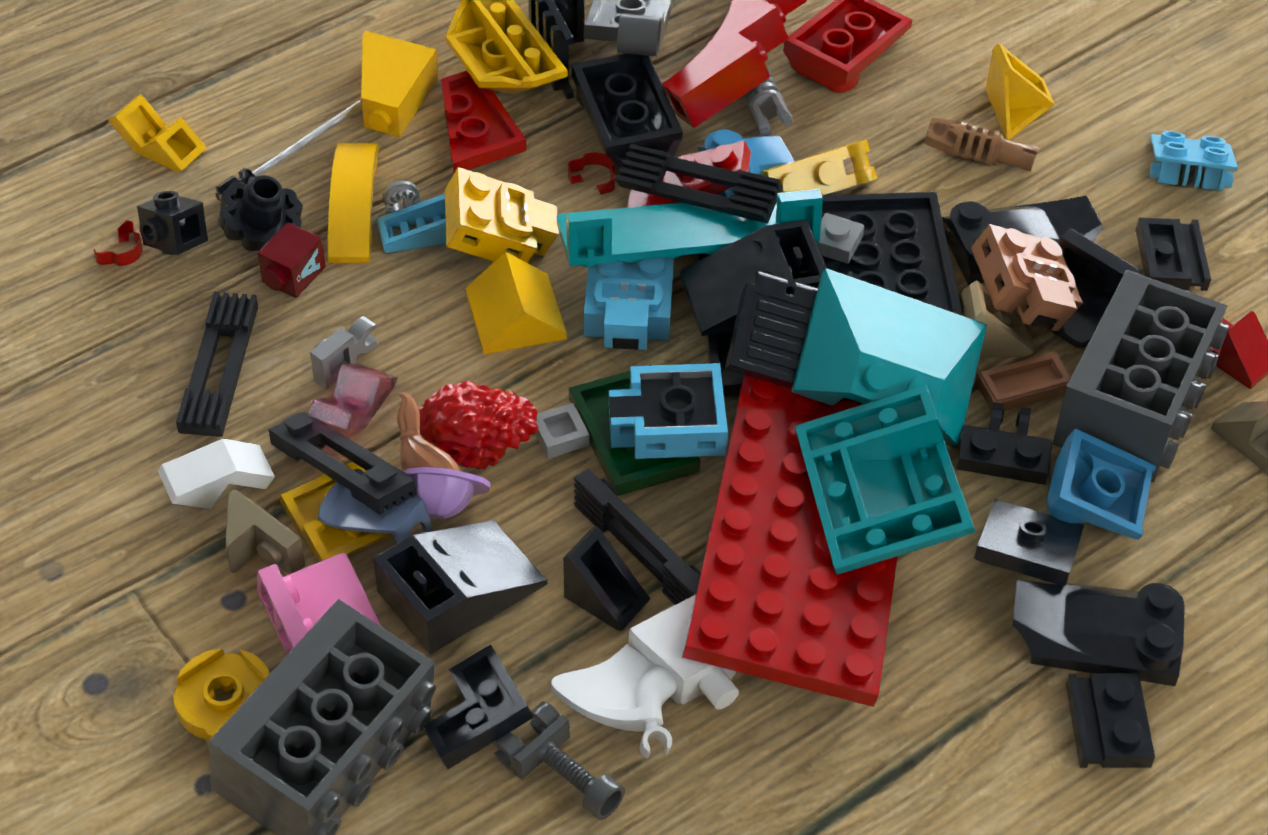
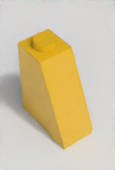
(394, 81)

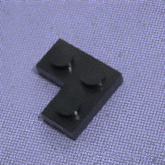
(488, 713)

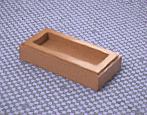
(1024, 381)

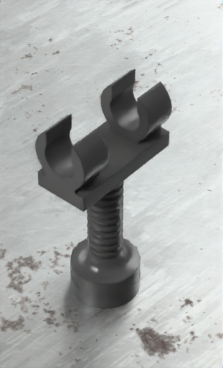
(601, 794)

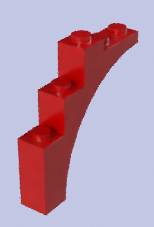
(731, 60)

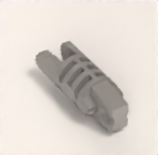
(766, 103)

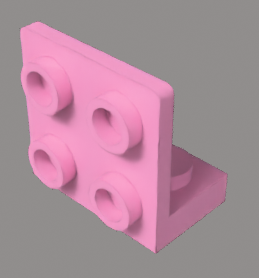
(306, 595)

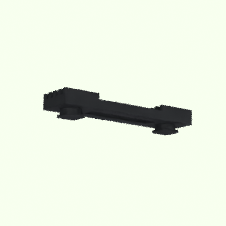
(753, 193)
(206, 412)
(375, 488)
(604, 509)

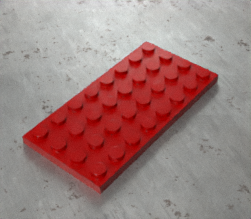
(767, 573)

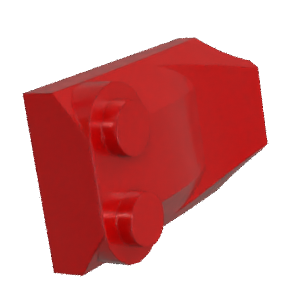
(844, 41)

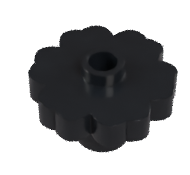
(257, 211)

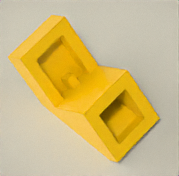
(151, 137)

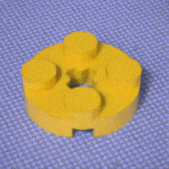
(205, 674)

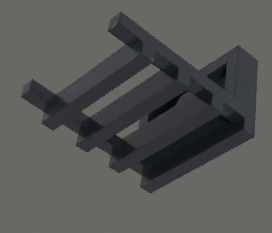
(560, 26)

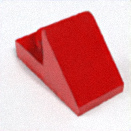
(1244, 351)

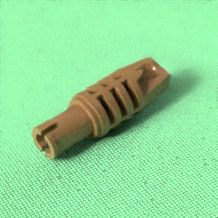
(978, 144)

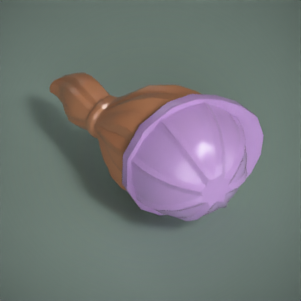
(436, 474)

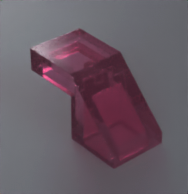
(355, 397)

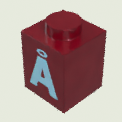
(291, 260)

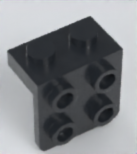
(1096, 279)

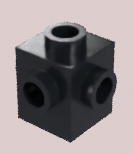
(172, 223)

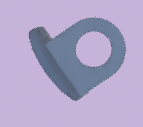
(347, 513)

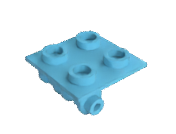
(1210, 152)

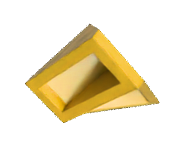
(1015, 92)

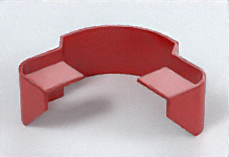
(590, 159)
(126, 258)

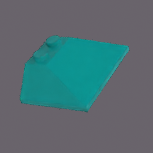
(882, 343)
(883, 480)

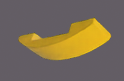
(351, 202)

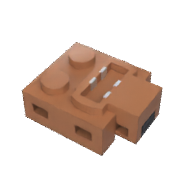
(1027, 275)

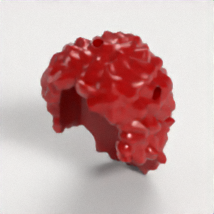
(476, 422)

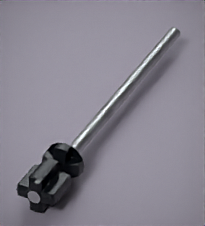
(245, 174)

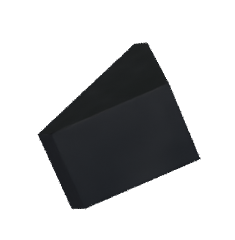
(602, 581)

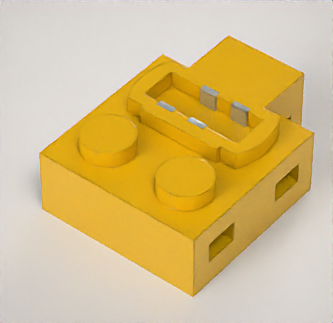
(496, 217)

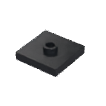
(1029, 542)

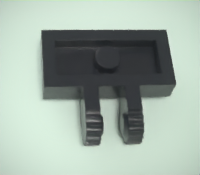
(1003, 452)

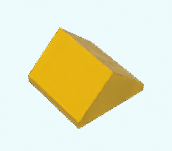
(514, 306)

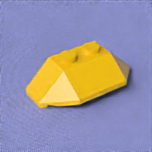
(501, 47)

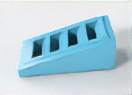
(418, 214)

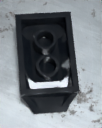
(626, 105)
(1041, 219)
(1103, 628)

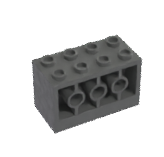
(1144, 369)
(322, 725)

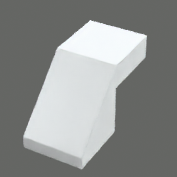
(203, 474)

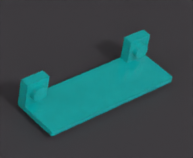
(671, 229)

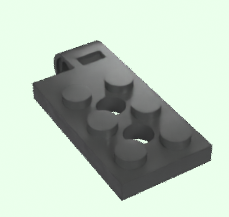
(633, 24)

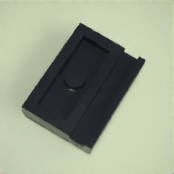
(1173, 252)
(1110, 720)

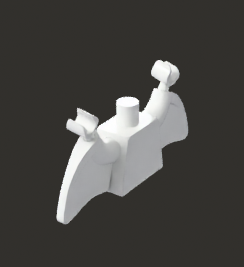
(642, 676)

